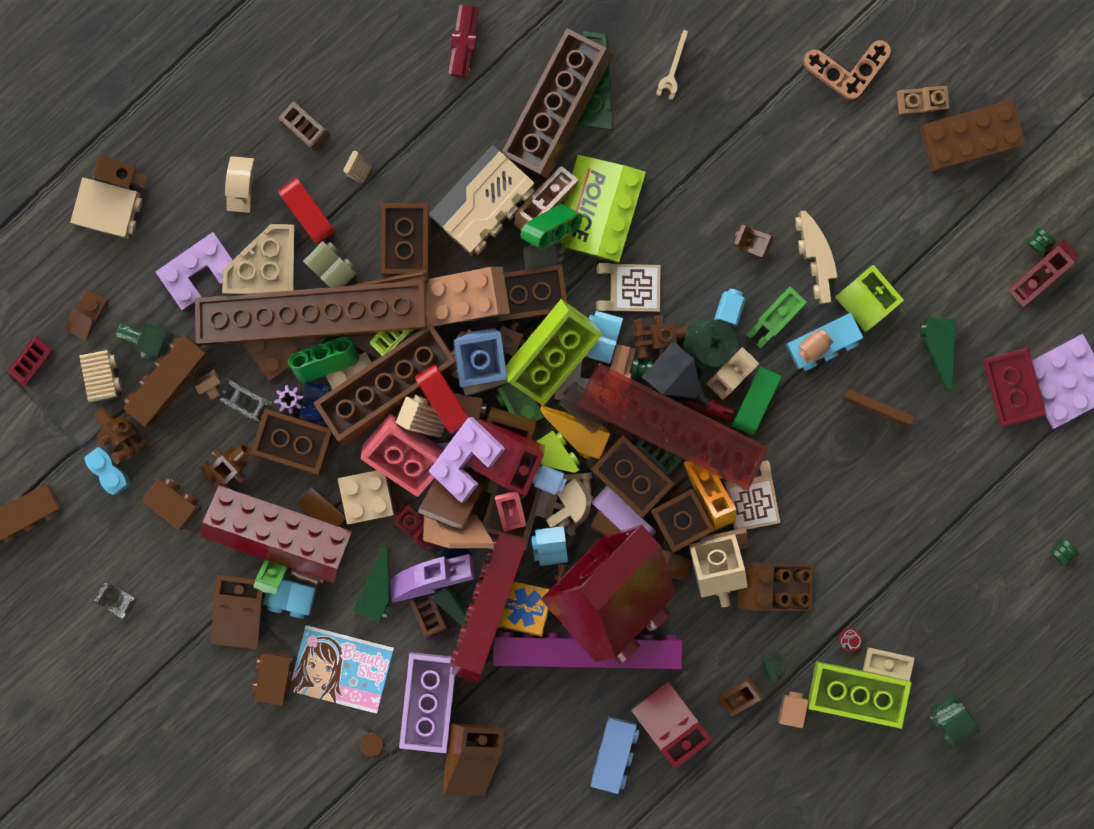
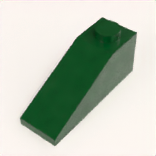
(939, 342)
(376, 592)

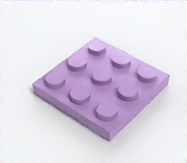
(1066, 380)

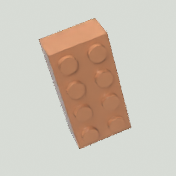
(466, 297)

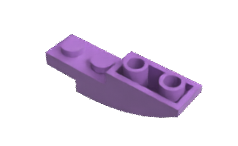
(429, 575)

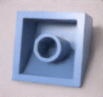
(480, 357)

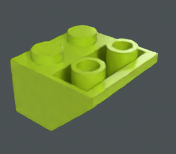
(869, 298)
(556, 455)

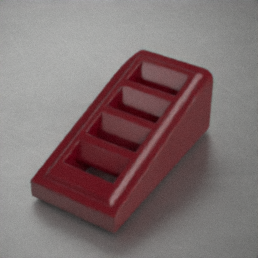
(48, 352)

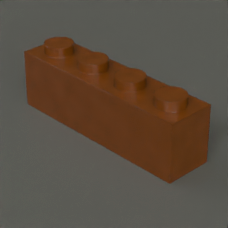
(27, 511)

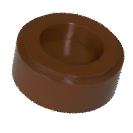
(371, 744)

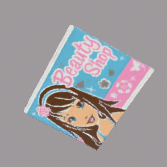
(341, 669)

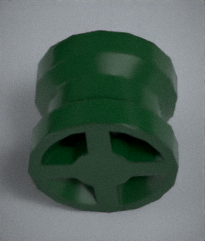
(1040, 242)
(639, 368)
(1064, 552)

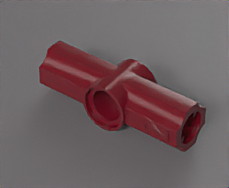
(463, 41)

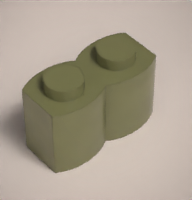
(329, 266)

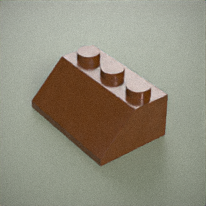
(529, 503)

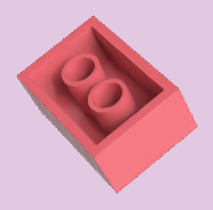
(401, 455)

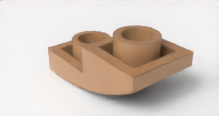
(923, 100)

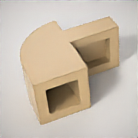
(239, 183)
(732, 373)
(576, 504)

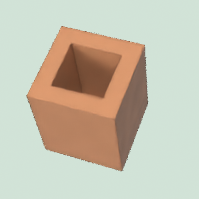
(793, 709)

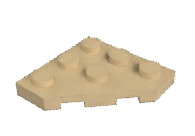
(263, 264)

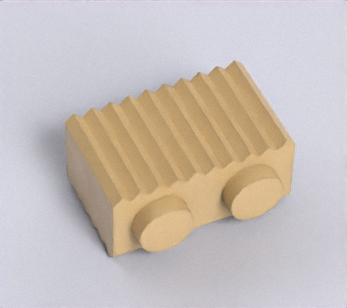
(100, 375)
(420, 416)

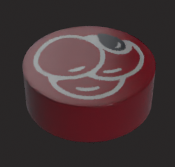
(850, 639)

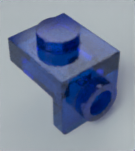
(312, 393)

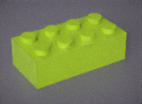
(552, 352)
(858, 694)

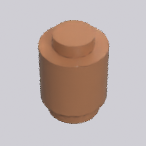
(815, 346)

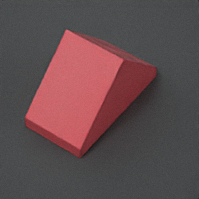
(510, 511)

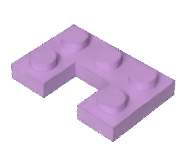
(177, 272)
(449, 466)

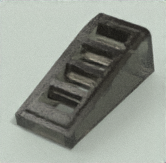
(262, 405)

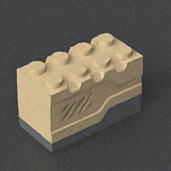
(482, 201)

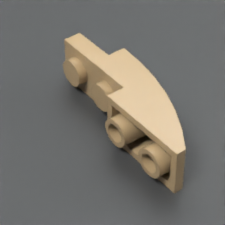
(815, 246)

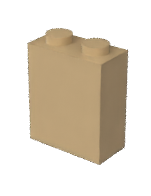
(106, 208)

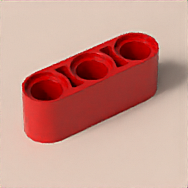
(306, 211)
(442, 398)

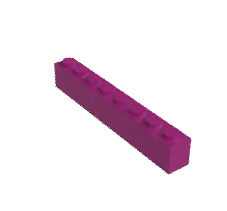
(567, 652)

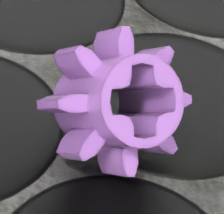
(284, 395)

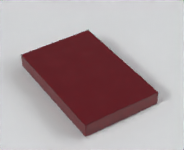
(1015, 387)

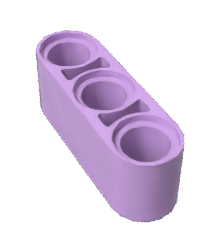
(618, 511)

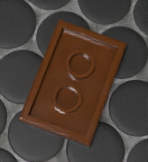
(877, 407)

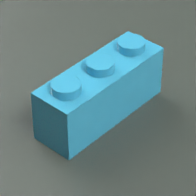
(843, 333)

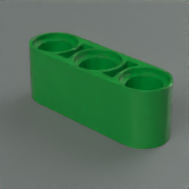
(551, 226)
(323, 359)
(756, 401)

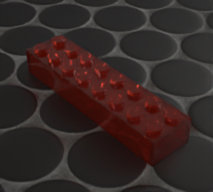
(672, 427)

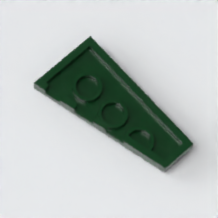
(599, 108)

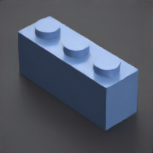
(614, 755)

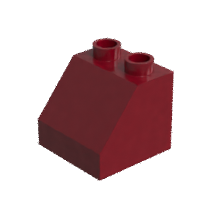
(614, 594)

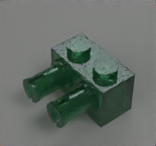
(150, 340)

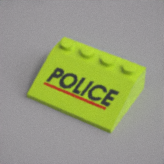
(607, 202)

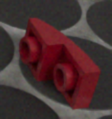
(412, 524)

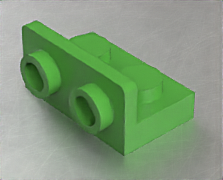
(518, 402)

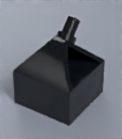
(677, 376)

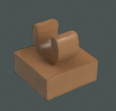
(208, 383)

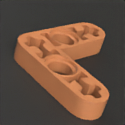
(846, 77)

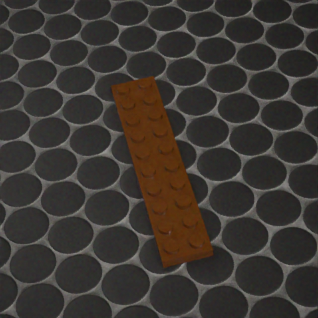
(311, 313)

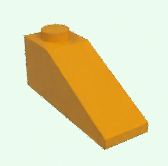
(585, 442)
(712, 497)

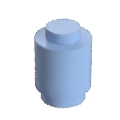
(549, 479)

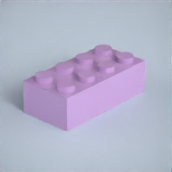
(427, 703)

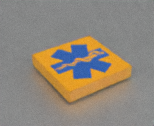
(525, 609)

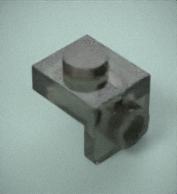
(115, 599)

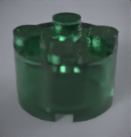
(722, 343)
(954, 719)

